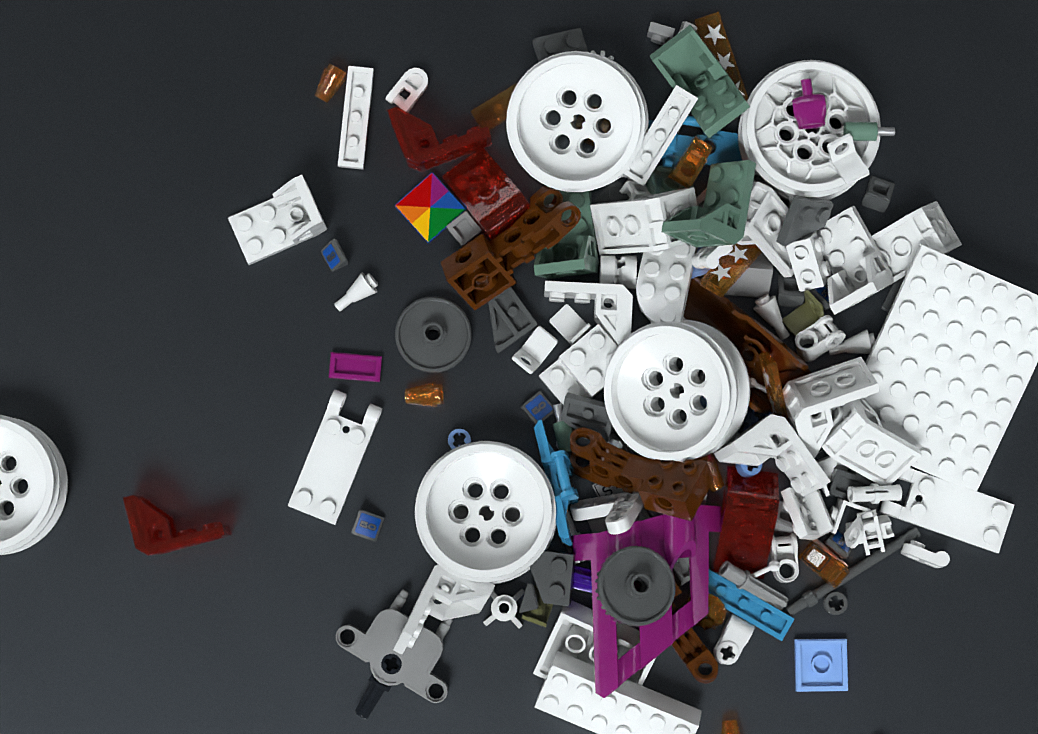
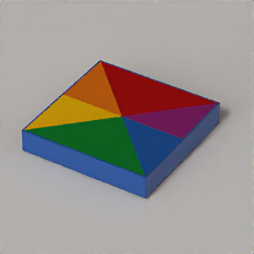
(430, 207)

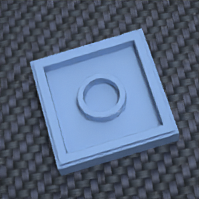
(820, 665)

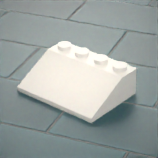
(575, 637)

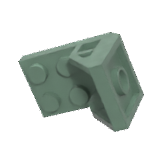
(693, 67)
(724, 209)
(576, 250)

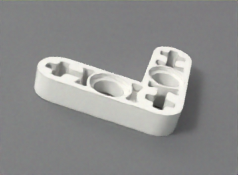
(619, 508)

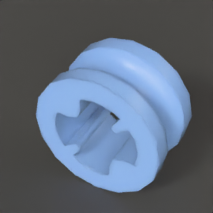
(451, 440)

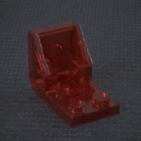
(415, 134)
(487, 193)
(148, 520)
(747, 520)

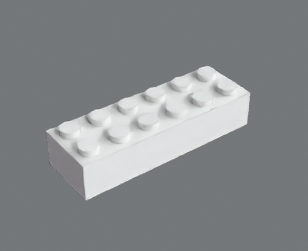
(630, 709)

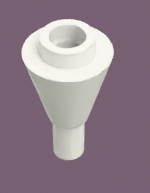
(361, 288)
(768, 309)
(859, 343)

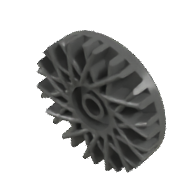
(422, 318)
(617, 588)

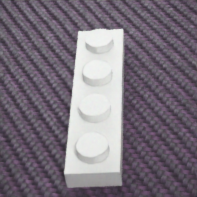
(355, 117)
(661, 134)

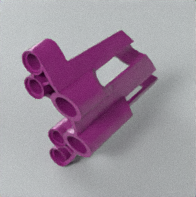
(672, 540)

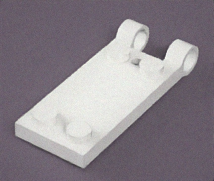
(333, 461)
(952, 511)

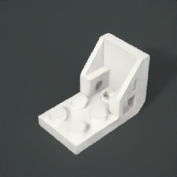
(278, 222)
(638, 223)
(764, 224)
(902, 239)
(853, 259)
(614, 320)
(820, 393)
(778, 440)
(866, 446)
(458, 599)

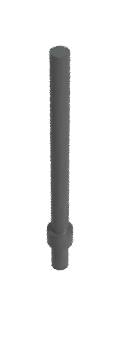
(811, 598)

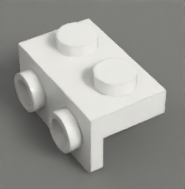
(808, 262)
(807, 513)

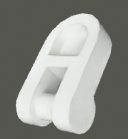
(413, 81)
(709, 256)
(916, 551)

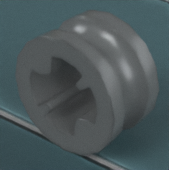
(831, 610)

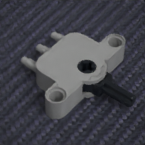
(414, 663)

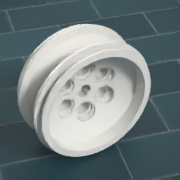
(535, 138)
(778, 159)
(634, 392)
(47, 480)
(448, 487)

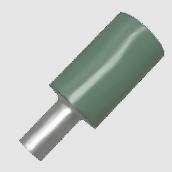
(866, 131)
(561, 430)

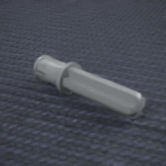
(754, 586)

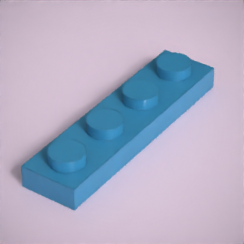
(750, 607)

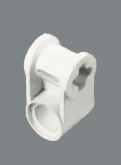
(822, 335)
(785, 555)
(735, 635)

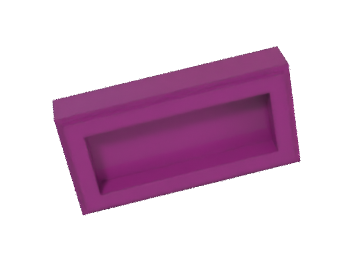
(355, 367)

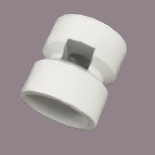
(618, 271)

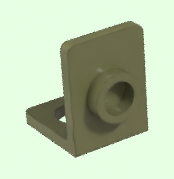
(804, 315)
(540, 615)

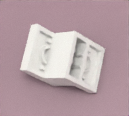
(581, 367)

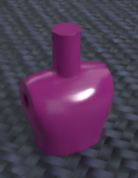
(810, 108)

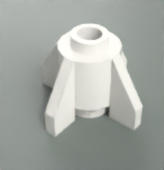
(510, 615)

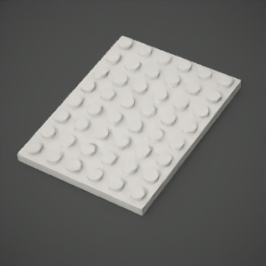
(953, 364)

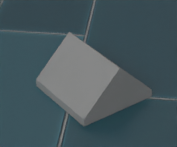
(755, 280)

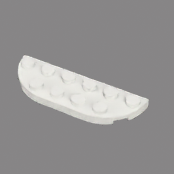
(665, 283)

